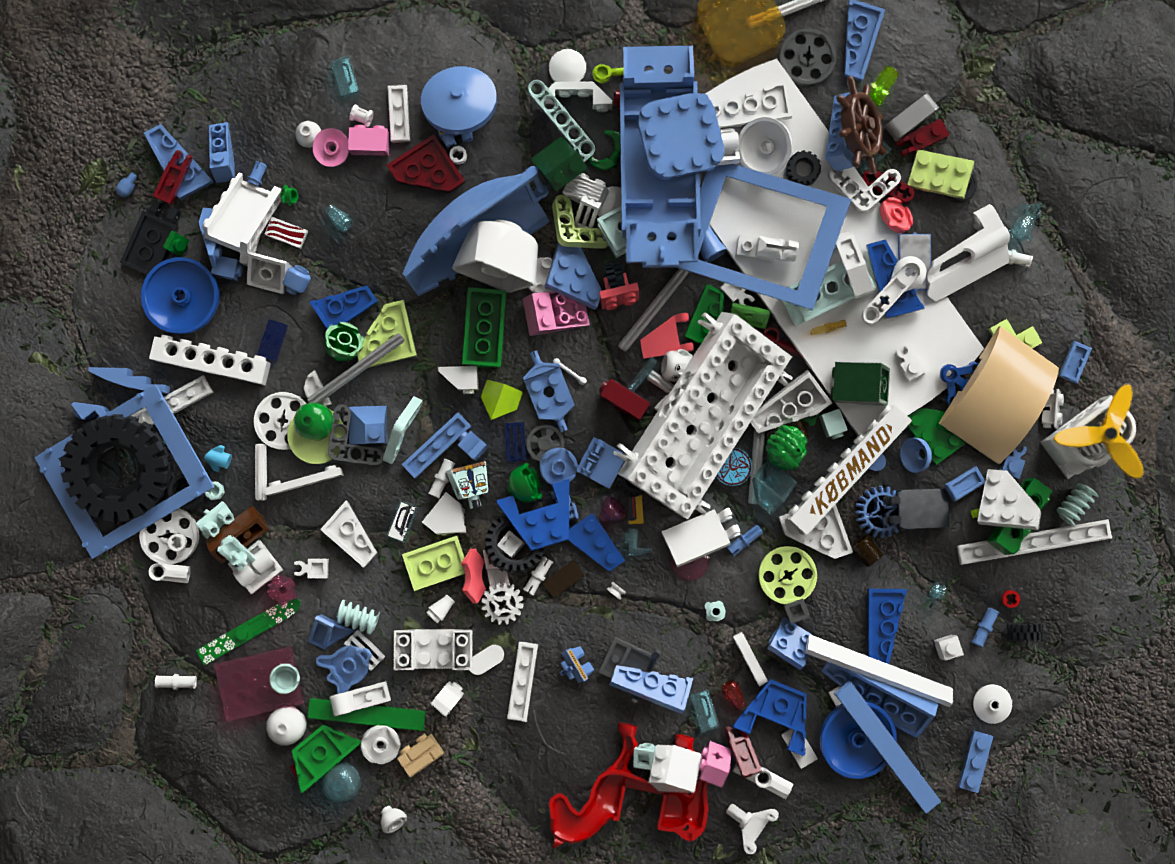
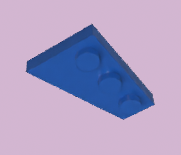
(344, 306)
(595, 542)

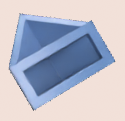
(327, 632)

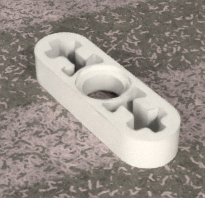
(750, 659)

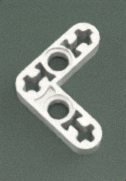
(866, 194)

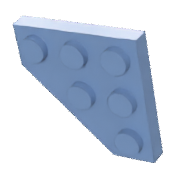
(573, 276)

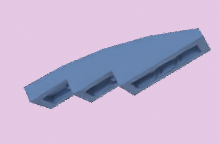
(125, 377)

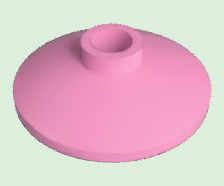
(323, 143)

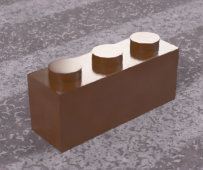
(244, 528)

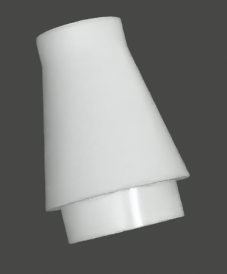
(440, 608)

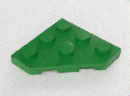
(940, 440)

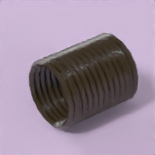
(867, 551)

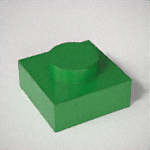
(176, 243)

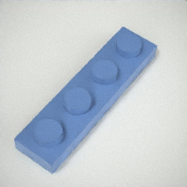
(436, 445)

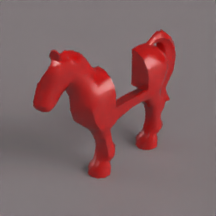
(607, 796)

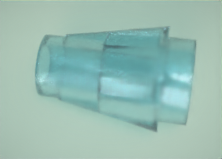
(339, 218)

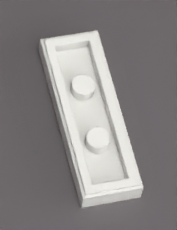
(398, 114)

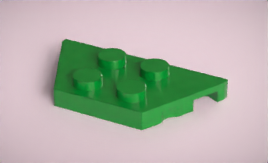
(320, 754)

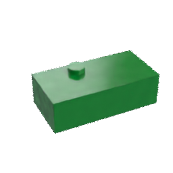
(483, 328)

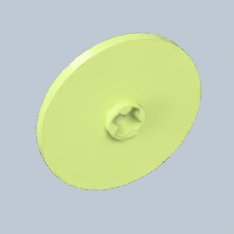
(313, 451)

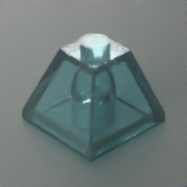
(771, 486)

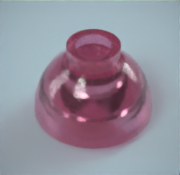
(612, 510)

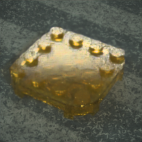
(740, 28)

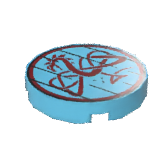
(735, 468)

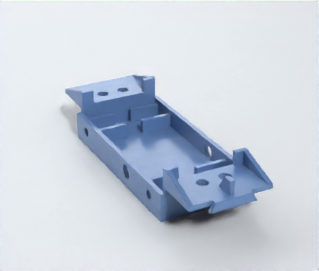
(648, 203)

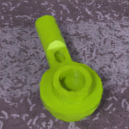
(603, 73)

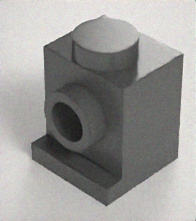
(797, 611)

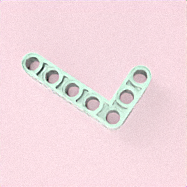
(569, 124)

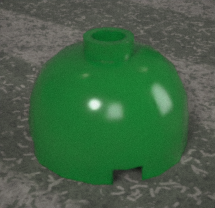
(342, 341)
(313, 421)
(524, 484)

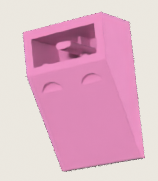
(553, 313)

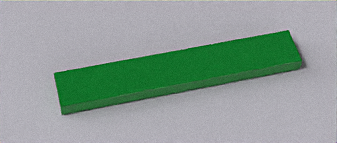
(371, 715)

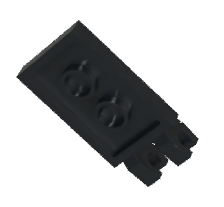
(149, 236)
(919, 508)

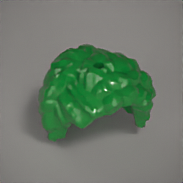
(786, 447)

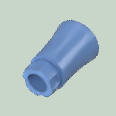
(711, 247)

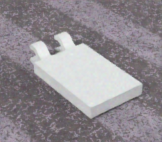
(699, 536)

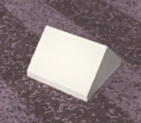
(266, 272)

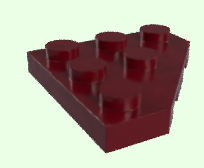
(427, 167)

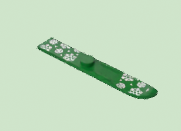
(247, 631)

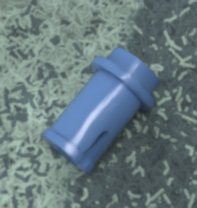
(257, 173)

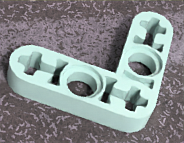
(399, 429)

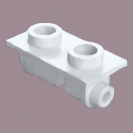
(1052, 416)

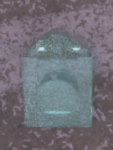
(631, 539)

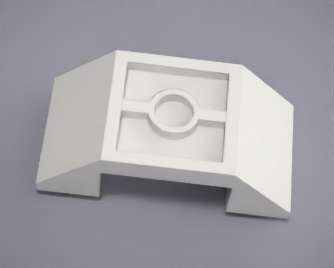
(433, 649)

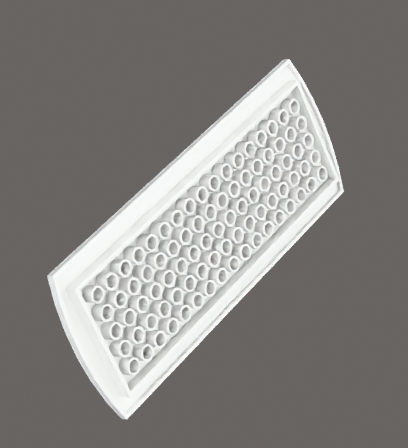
(748, 210)

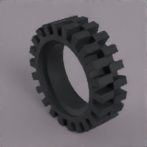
(498, 559)

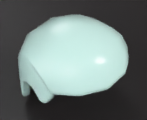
(284, 678)

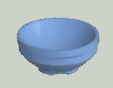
(910, 455)

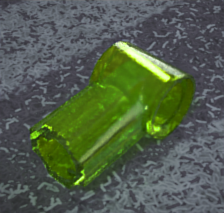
(880, 87)

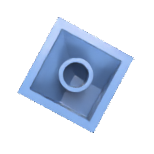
(368, 425)

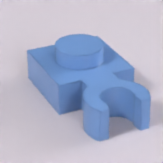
(1014, 464)

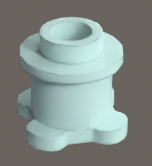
(709, 608)

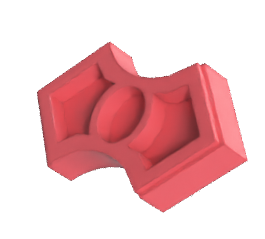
(474, 585)

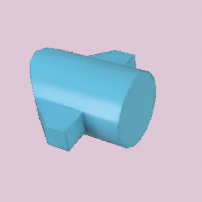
(218, 458)

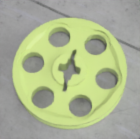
(778, 572)

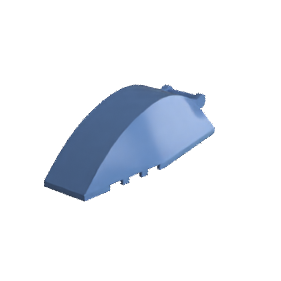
(497, 199)

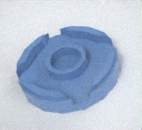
(558, 465)

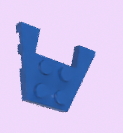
(544, 525)
(782, 706)

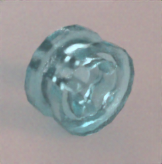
(937, 591)

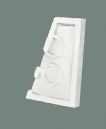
(349, 535)

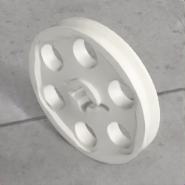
(276, 414)
(174, 527)

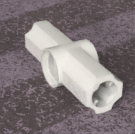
(774, 782)

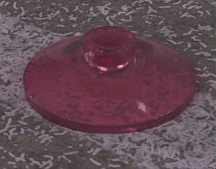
(692, 571)

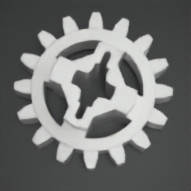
(509, 607)

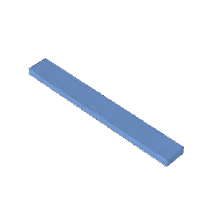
(887, 747)

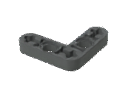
(342, 442)

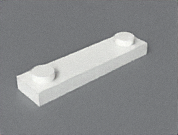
(278, 487)

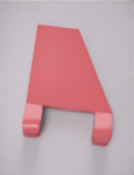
(665, 338)

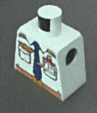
(469, 482)

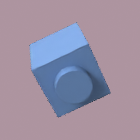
(228, 269)

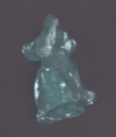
(1024, 225)

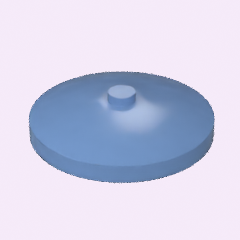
(459, 100)

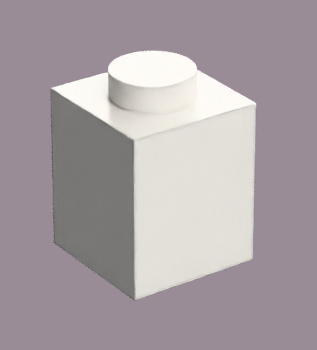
(948, 647)

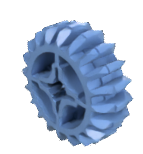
(877, 504)

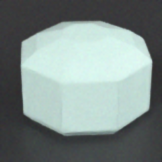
(216, 492)

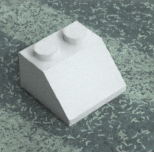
(674, 769)

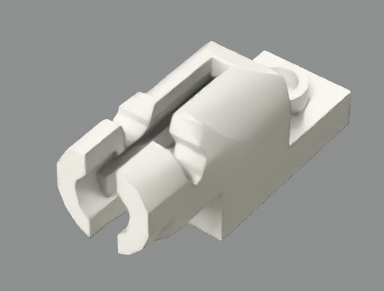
(766, 248)

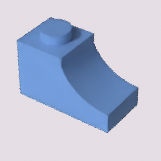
(472, 445)

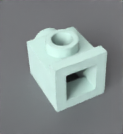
(644, 752)

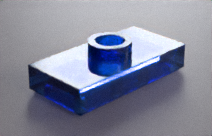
(272, 340)

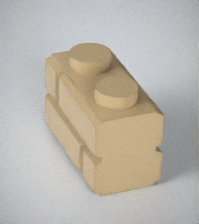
(420, 755)

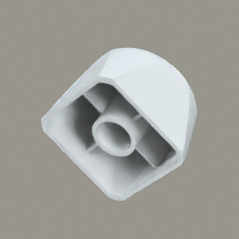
(498, 255)

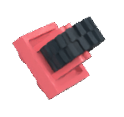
(617, 288)

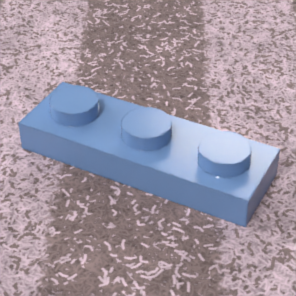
(975, 761)

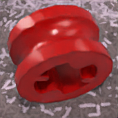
(1016, 597)

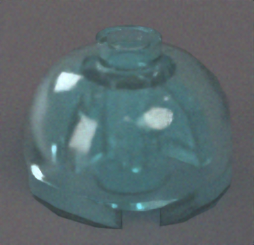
(341, 782)

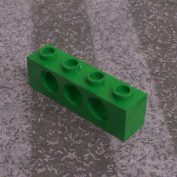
(1001, 536)

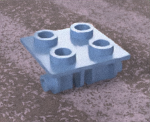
(600, 463)

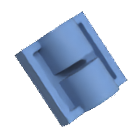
(790, 643)

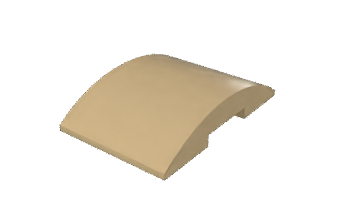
(1001, 397)

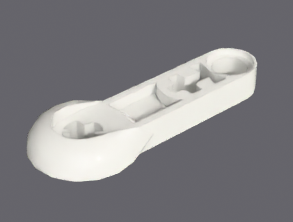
(898, 285)

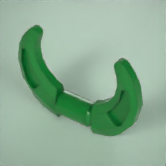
(607, 164)

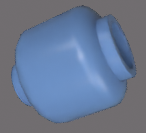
(296, 280)

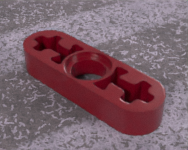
(903, 186)

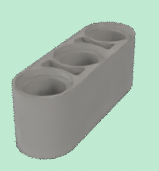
(911, 117)

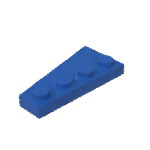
(882, 621)

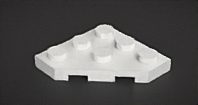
(1007, 503)
(826, 537)

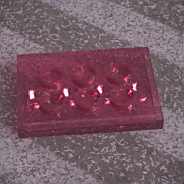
(247, 686)

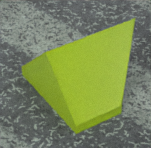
(500, 398)

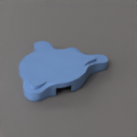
(346, 666)

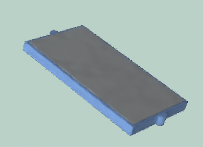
(916, 246)

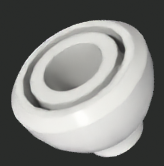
(306, 133)
(392, 819)

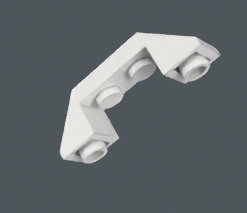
(582, 89)
(854, 264)

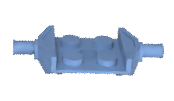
(543, 376)

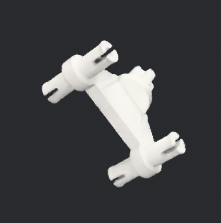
(751, 824)

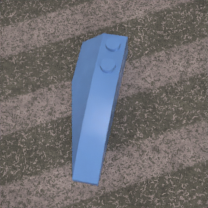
(907, 710)

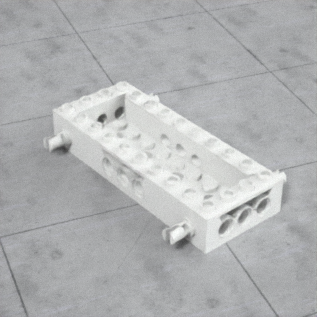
(715, 424)

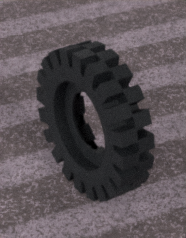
(86, 483)

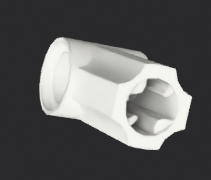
(171, 573)

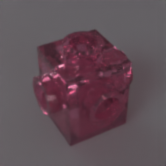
(286, 594)

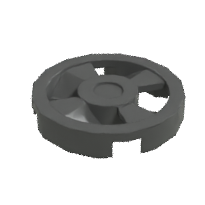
(545, 442)

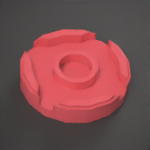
(896, 215)

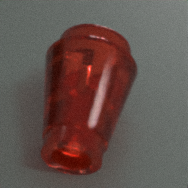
(733, 693)

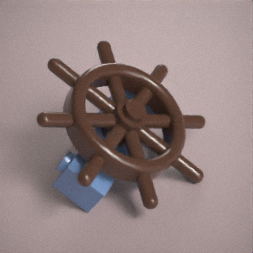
(854, 130)

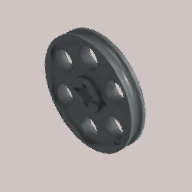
(815, 53)

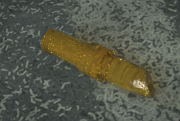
(828, 327)

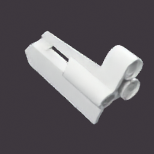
(987, 251)

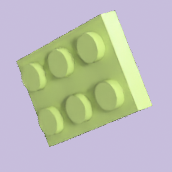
(941, 174)
(434, 563)

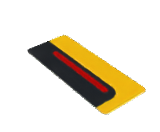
(635, 510)

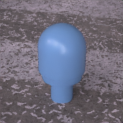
(126, 186)

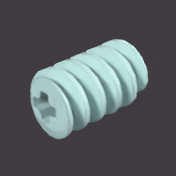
(1075, 503)
(357, 617)

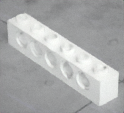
(161, 353)

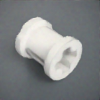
(361, 115)

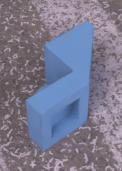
(88, 411)

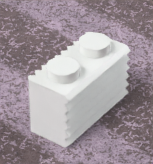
(583, 186)

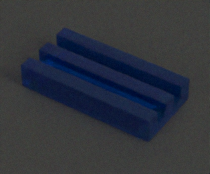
(515, 425)

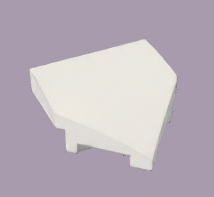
(446, 517)

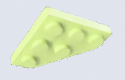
(391, 321)

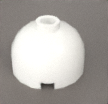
(286, 725)

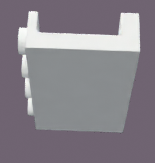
(241, 215)

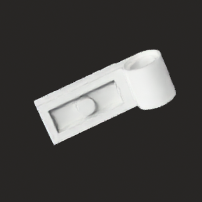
(360, 698)

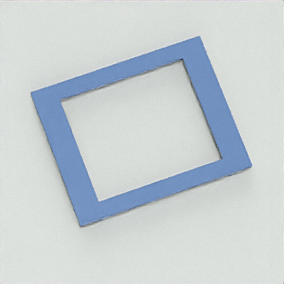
(822, 249)
(180, 449)

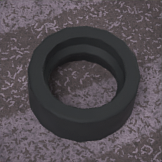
(172, 491)

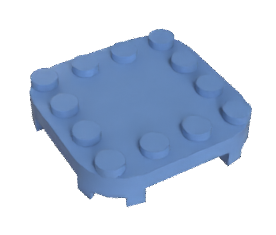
(680, 136)

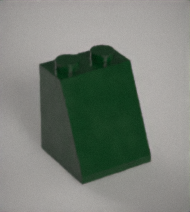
(559, 164)
(860, 383)

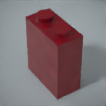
(623, 399)

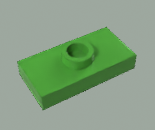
(753, 316)

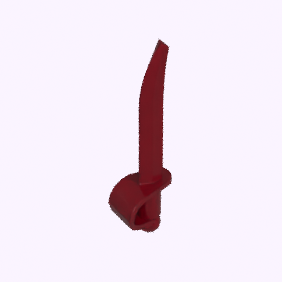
(783, 345)

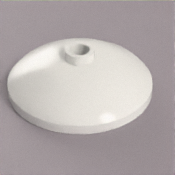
(754, 142)

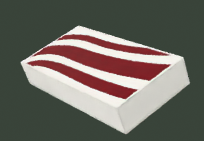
(286, 232)

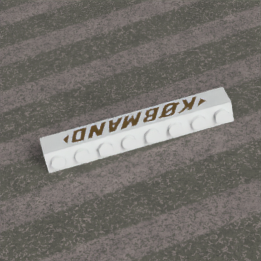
(848, 469)

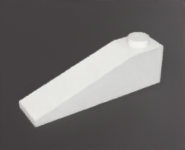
(795, 401)

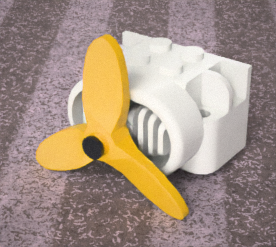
(1096, 436)

